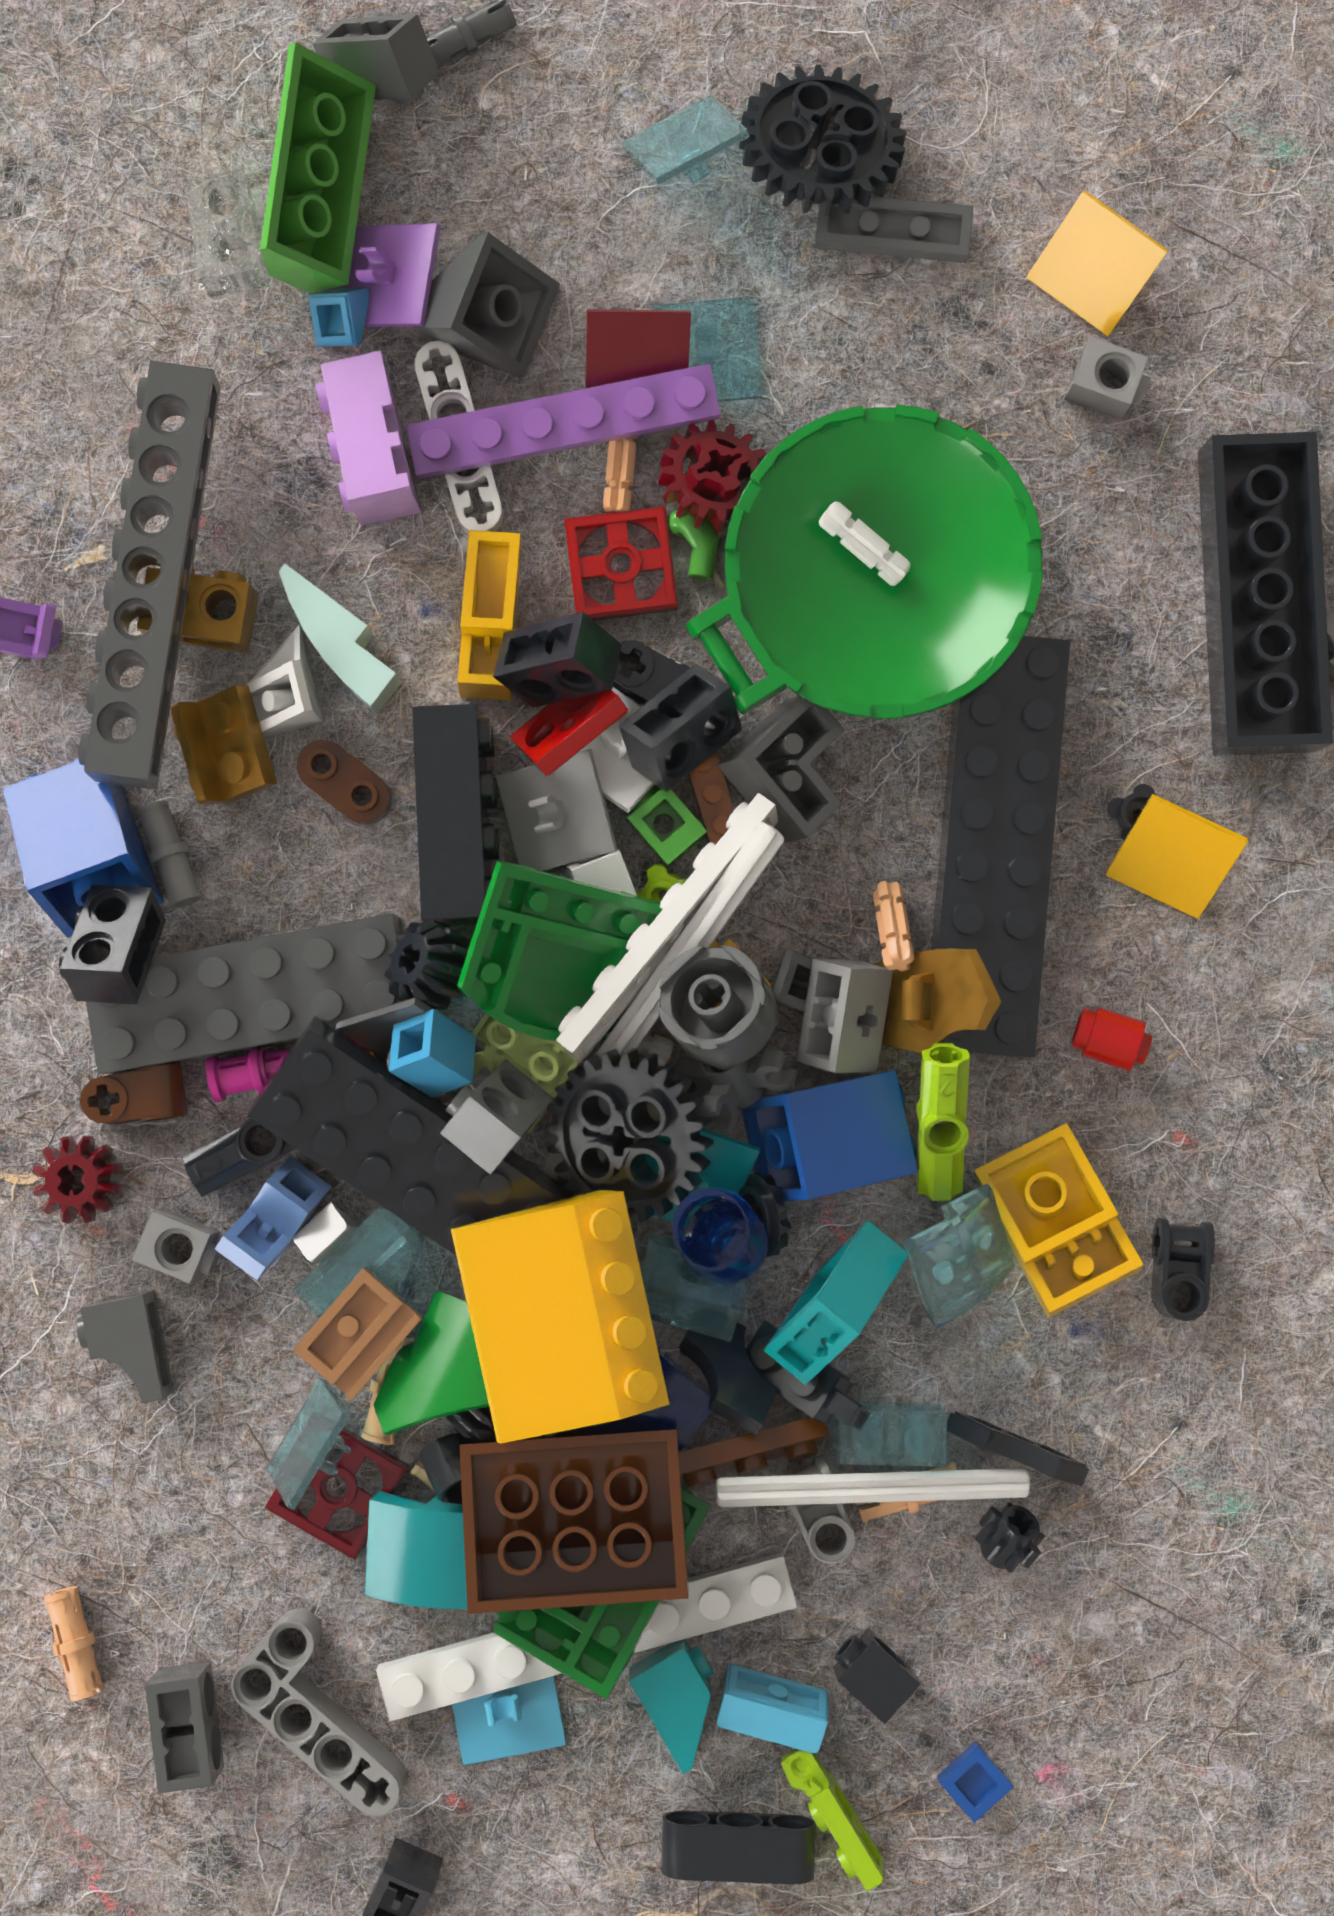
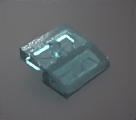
(960, 1257)

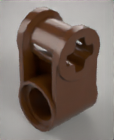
(144, 1095)

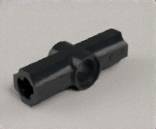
(229, 1159)

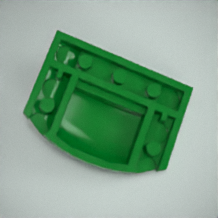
(545, 946)
(592, 1640)

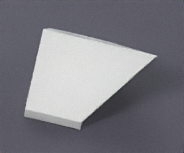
(285, 689)

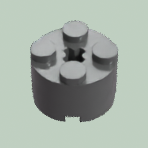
(736, 1027)

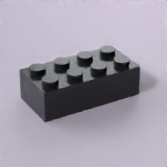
(453, 811)

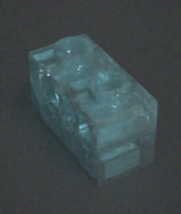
(895, 1436)

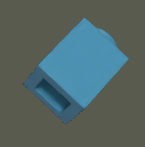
(432, 1053)

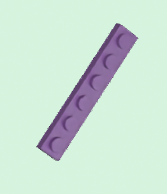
(563, 421)

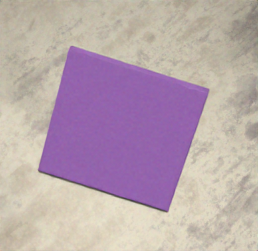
(397, 269)

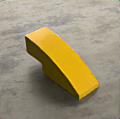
(487, 610)

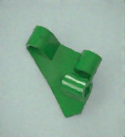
(435, 1372)

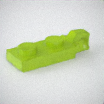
(835, 1813)

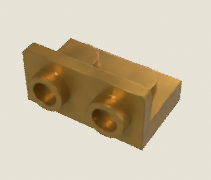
(223, 746)

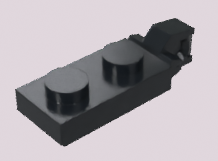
(821, 1397)

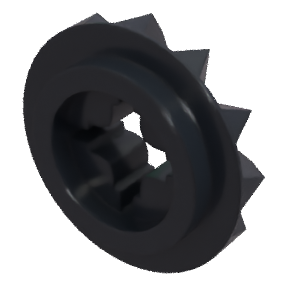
(768, 1204)

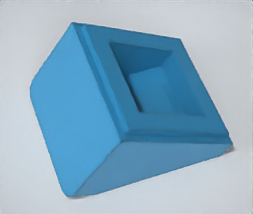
(339, 315)

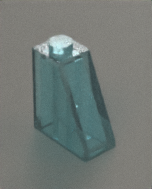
(381, 1244)

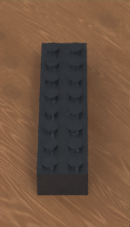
(1002, 835)

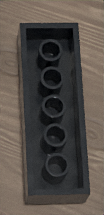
(1264, 594)
(387, 1139)

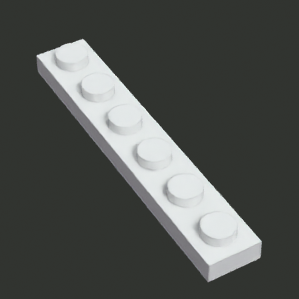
(648, 944)

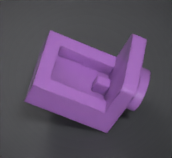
(28, 629)

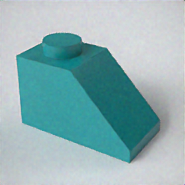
(676, 1696)

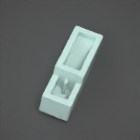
(340, 641)

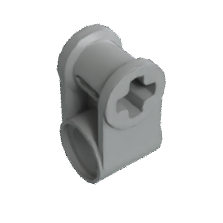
(814, 1516)

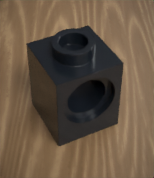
(874, 1674)

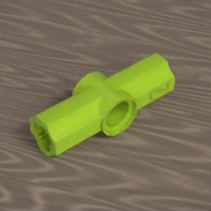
(942, 1099)

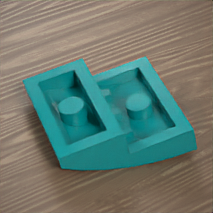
(416, 1552)

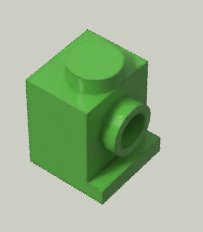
(684, 835)

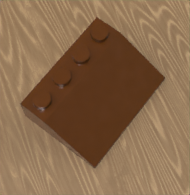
(573, 1521)

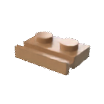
(357, 1333)

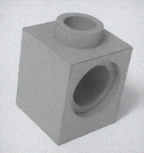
(1090, 392)
(155, 1242)

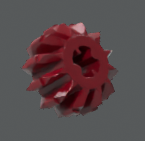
(59, 1179)

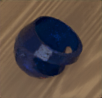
(722, 1238)

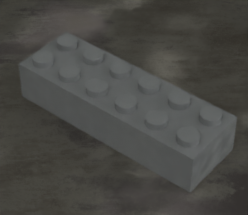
(247, 994)

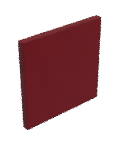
(635, 344)

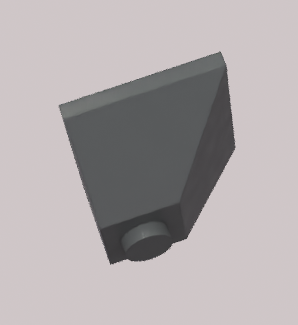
(490, 305)

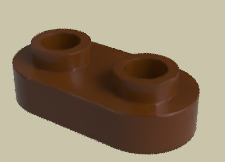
(343, 781)

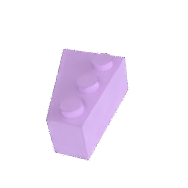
(367, 439)

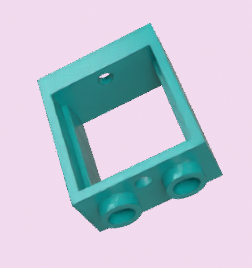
(836, 1303)

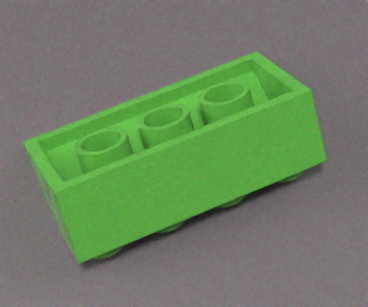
(316, 172)

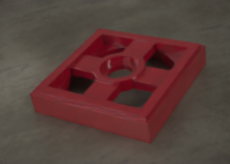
(347, 1541)

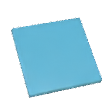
(509, 1722)

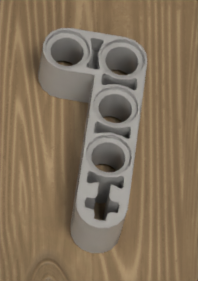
(327, 1722)

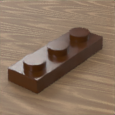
(751, 1451)

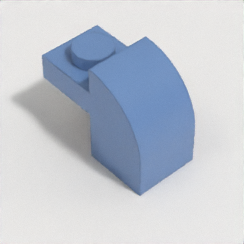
(274, 1218)

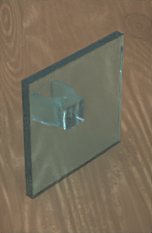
(685, 141)
(726, 338)
(308, 1443)

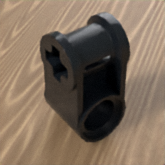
(656, 672)
(1182, 1264)

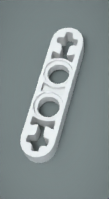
(456, 377)

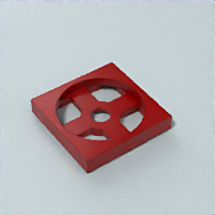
(650, 519)
(570, 728)

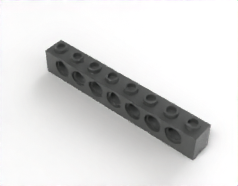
(164, 393)

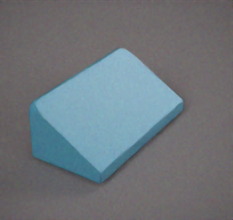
(773, 1708)

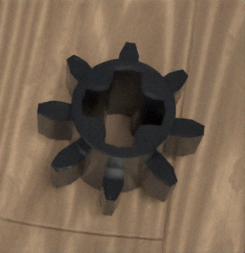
(1009, 1537)

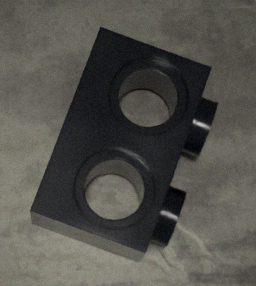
(558, 660)
(681, 727)
(112, 944)

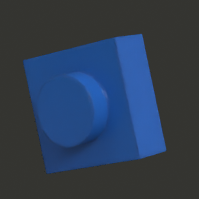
(975, 1781)

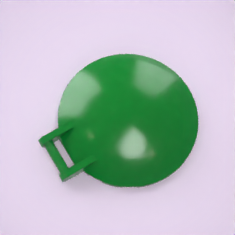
(829, 619)

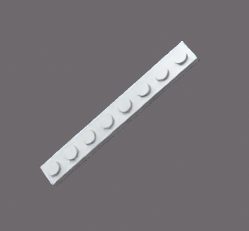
(493, 1664)

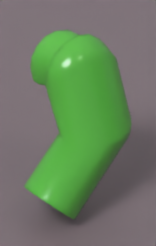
(703, 543)

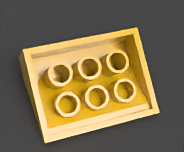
(560, 1316)

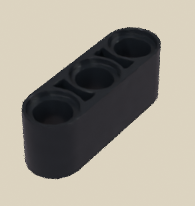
(738, 1847)

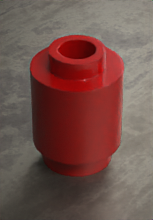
(1111, 1038)

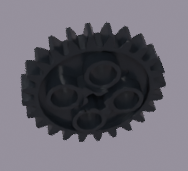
(850, 159)
(627, 1089)

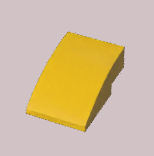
(1059, 1220)

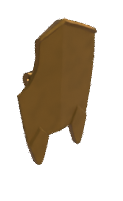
(937, 998)

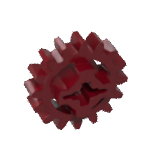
(713, 474)

